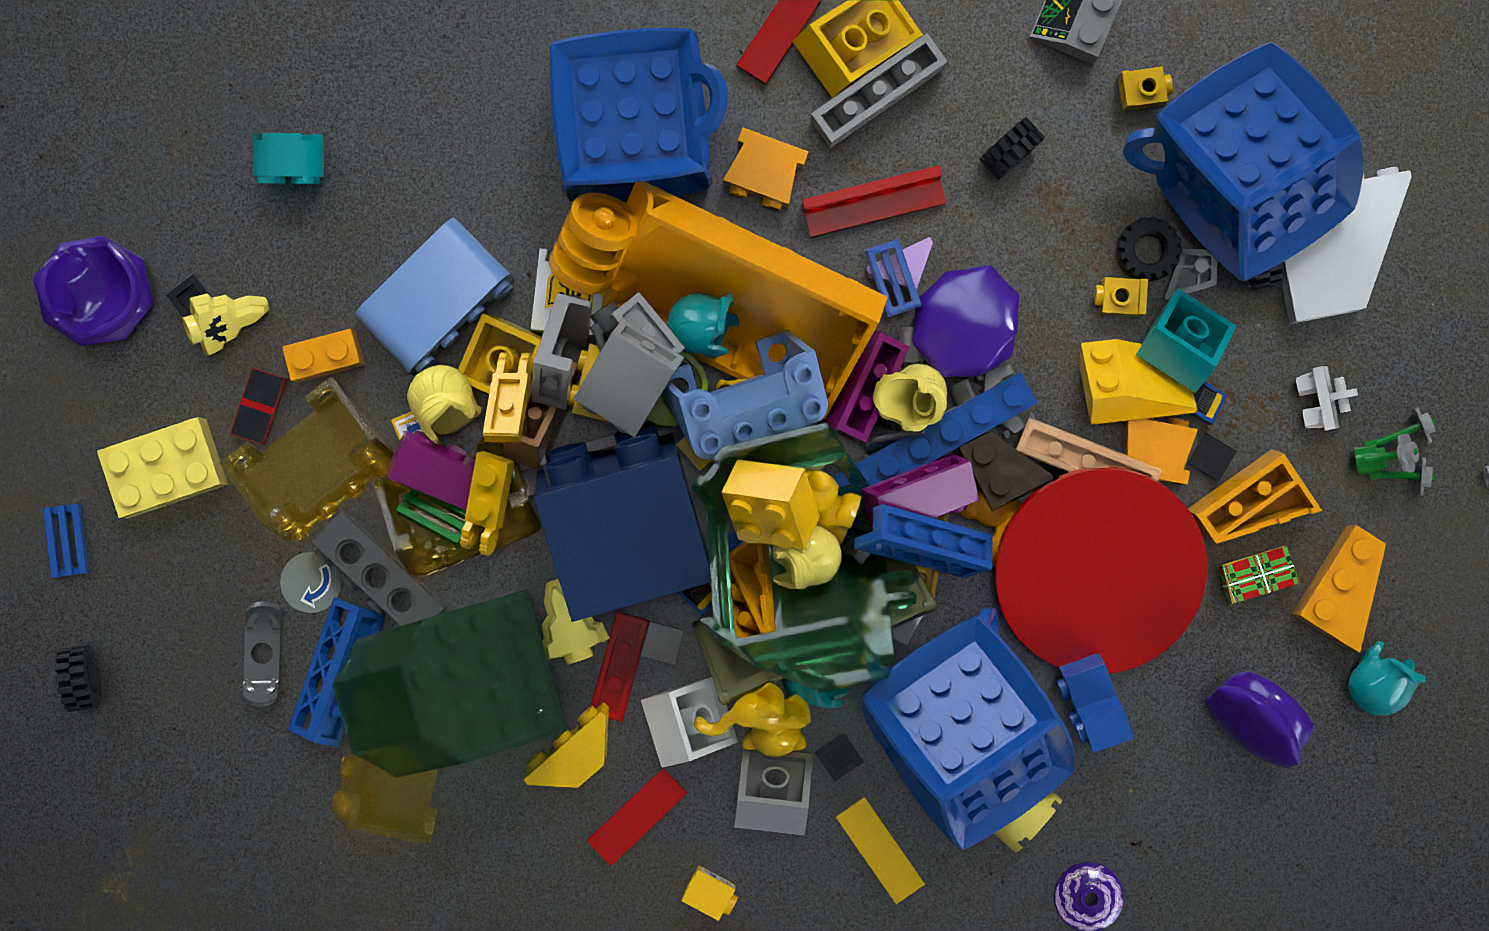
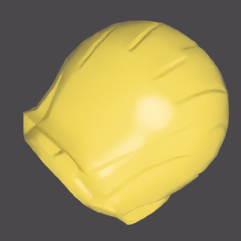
(912, 397)
(442, 400)
(809, 566)

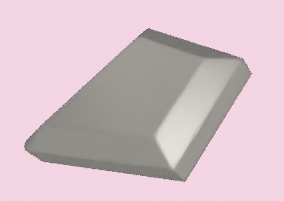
(1193, 272)

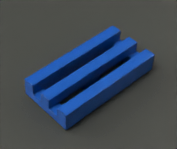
(882, 249)
(52, 542)

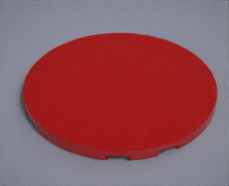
(1101, 568)

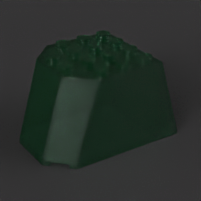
(449, 688)

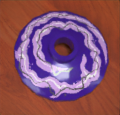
(1086, 879)

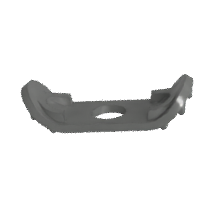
(259, 679)

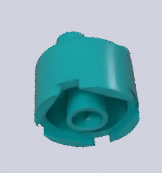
(288, 156)

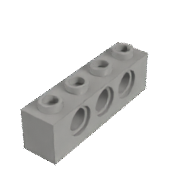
(878, 90)

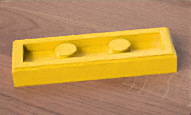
(880, 850)

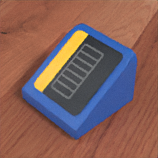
(1208, 403)
(698, 597)

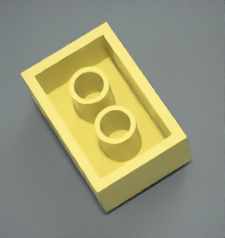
(162, 467)

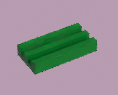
(410, 499)

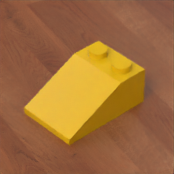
(855, 40)
(1126, 387)

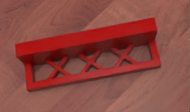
(873, 201)

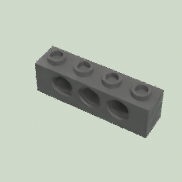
(331, 546)

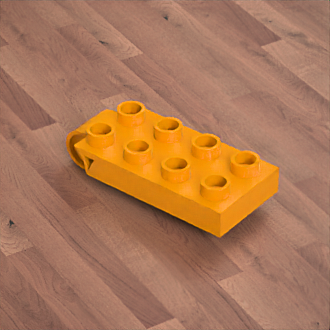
(678, 249)

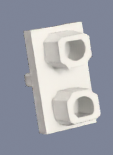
(1320, 383)

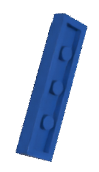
(927, 542)
(326, 721)

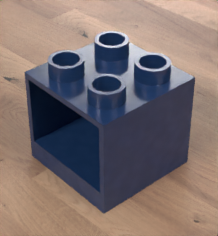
(620, 523)

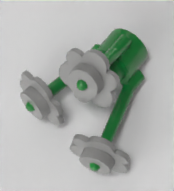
(1373, 459)

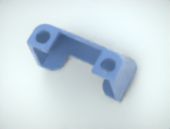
(434, 296)
(773, 403)

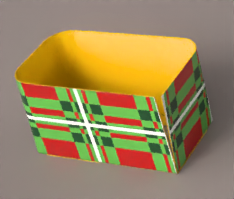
(1257, 575)

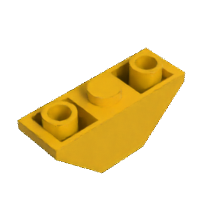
(575, 753)

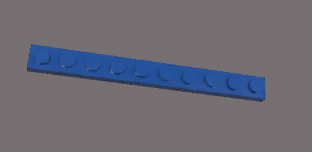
(942, 437)

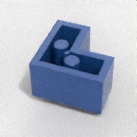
(1096, 709)

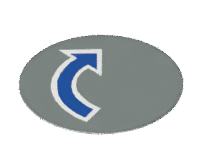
(310, 583)

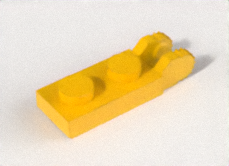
(508, 400)
(487, 501)

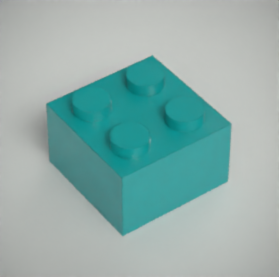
(1186, 340)

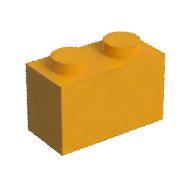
(323, 355)

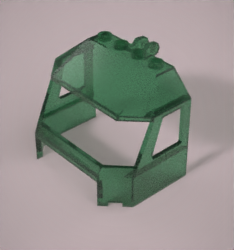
(828, 631)

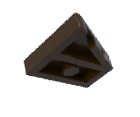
(1002, 470)

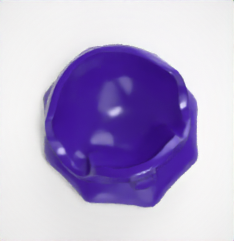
(93, 290)
(967, 322)
(1261, 718)

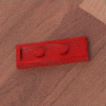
(776, 38)
(620, 664)
(637, 816)

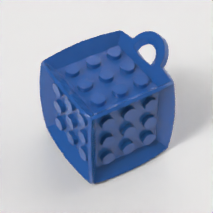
(633, 111)
(1255, 160)
(970, 731)

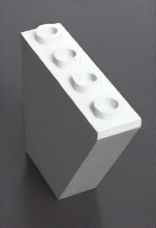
(1342, 265)

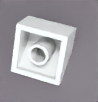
(672, 719)

